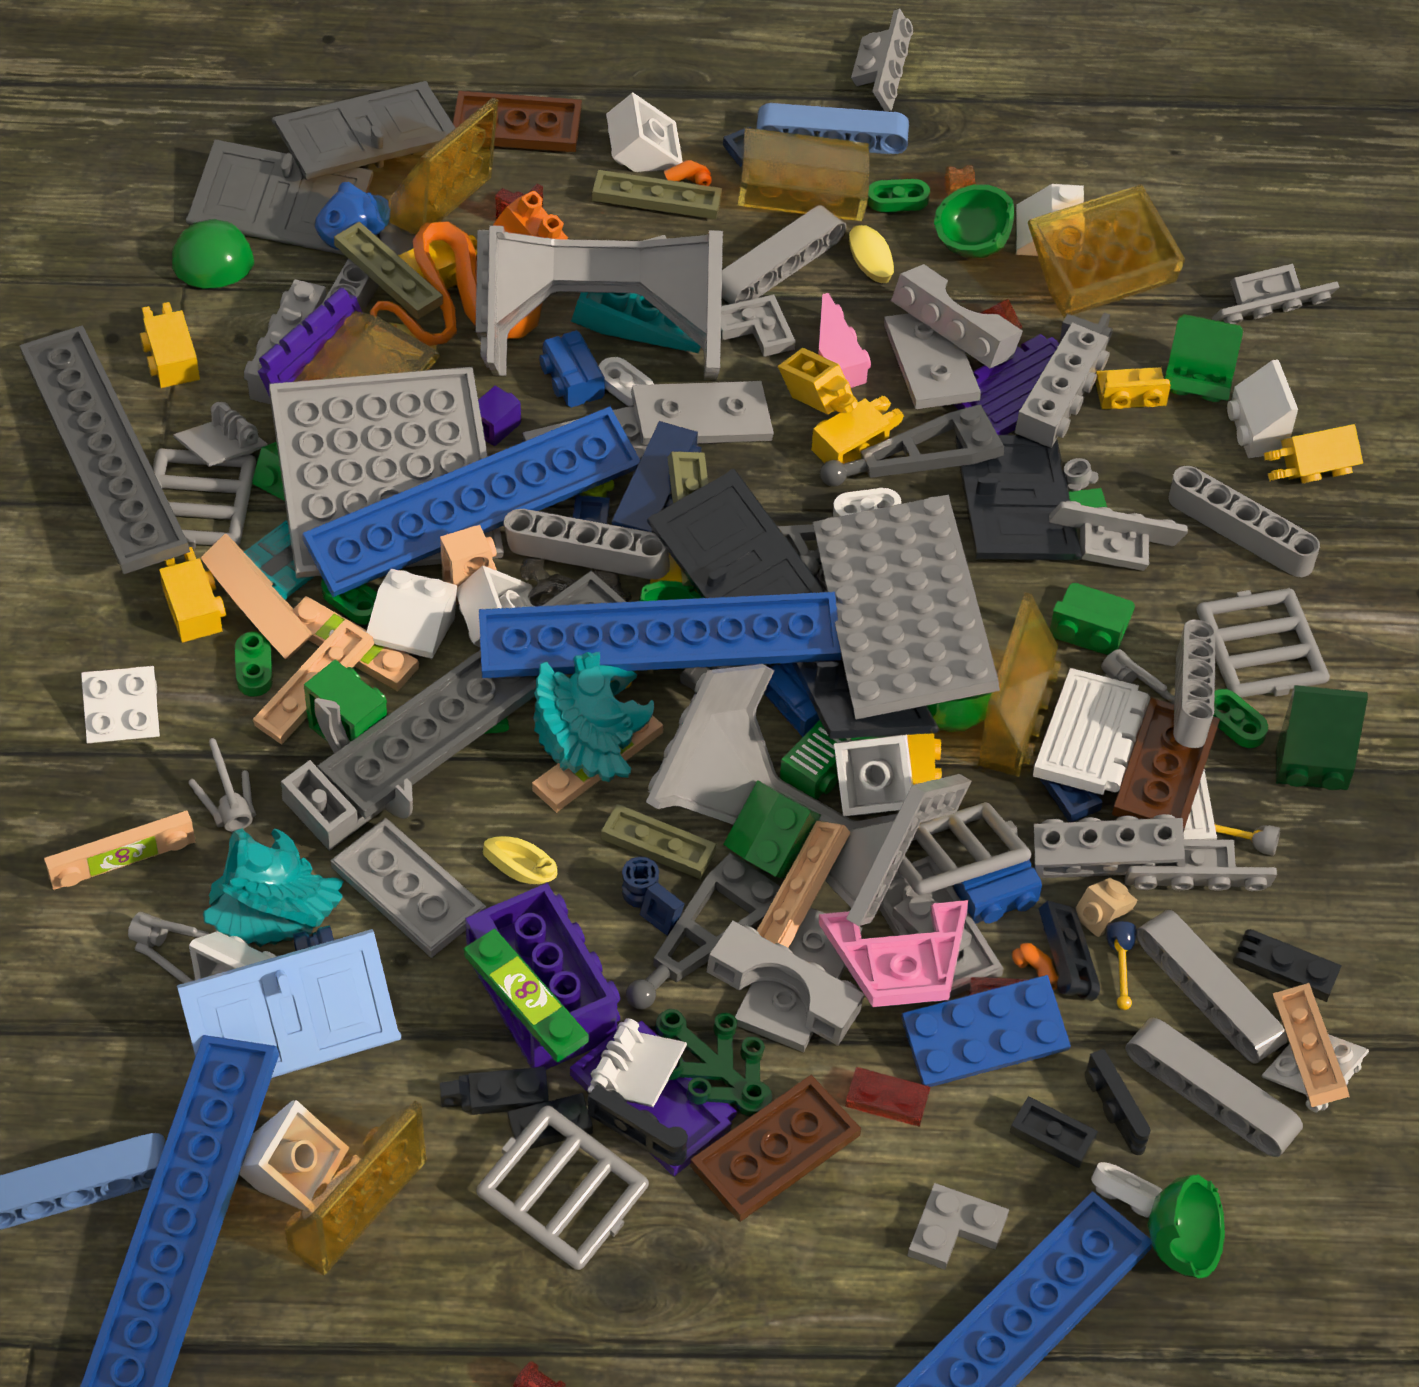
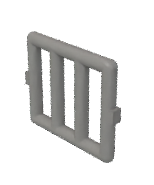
(234, 513)
(1297, 621)
(985, 862)
(548, 1234)

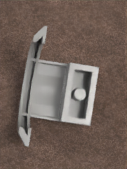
(320, 802)

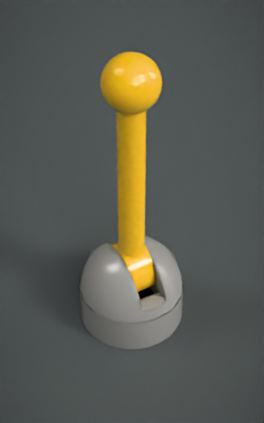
(1263, 838)

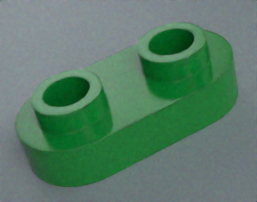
(898, 195)
(353, 602)
(253, 661)
(1239, 719)

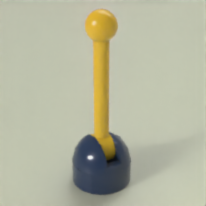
(1121, 938)

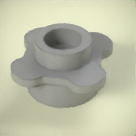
(1079, 474)

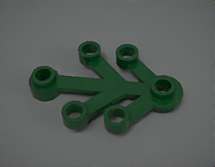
(718, 1065)

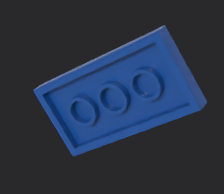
(985, 1031)

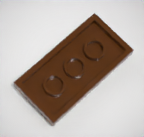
(527, 120)
(1161, 771)
(775, 1148)

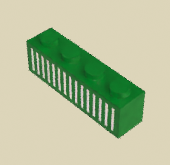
(812, 763)

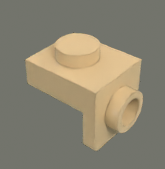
(1104, 903)

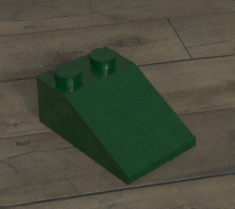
(1320, 737)

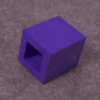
(499, 414)

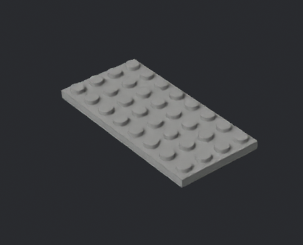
(905, 607)

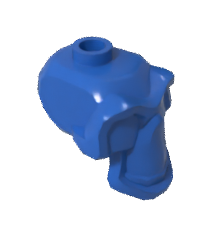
(348, 208)

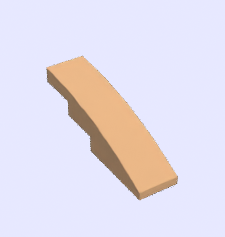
(256, 596)

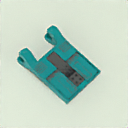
(275, 559)

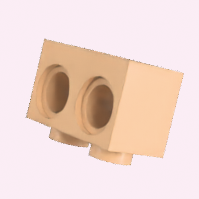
(465, 553)

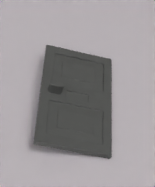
(364, 129)
(267, 194)

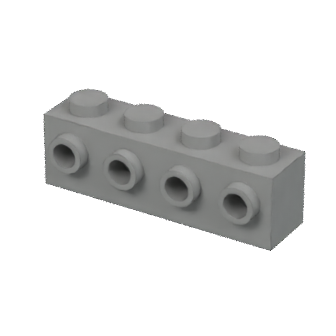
(294, 307)
(1062, 385)
(1107, 846)

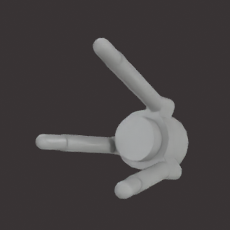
(1122, 668)
(234, 810)
(152, 931)

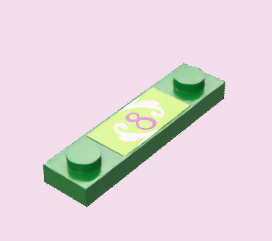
(526, 995)

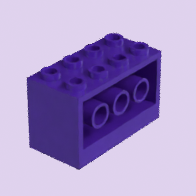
(556, 952)

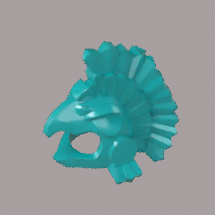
(582, 719)
(269, 892)

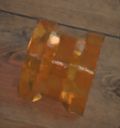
(958, 178)

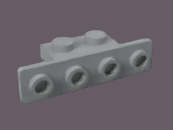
(883, 58)
(1270, 290)
(1116, 536)
(1206, 864)

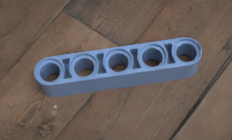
(881, 129)
(79, 1179)

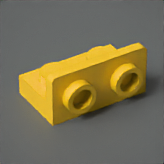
(1132, 388)

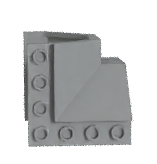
(672, 274)
(723, 754)

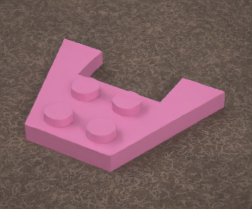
(902, 966)

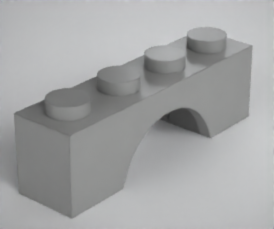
(982, 336)
(747, 958)

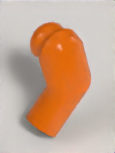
(691, 171)
(1037, 959)

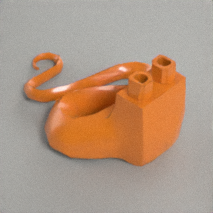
(521, 217)

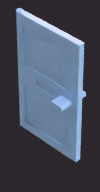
(305, 1003)

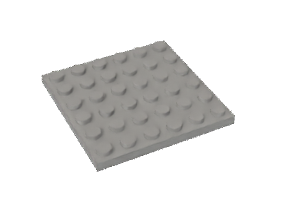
(368, 440)

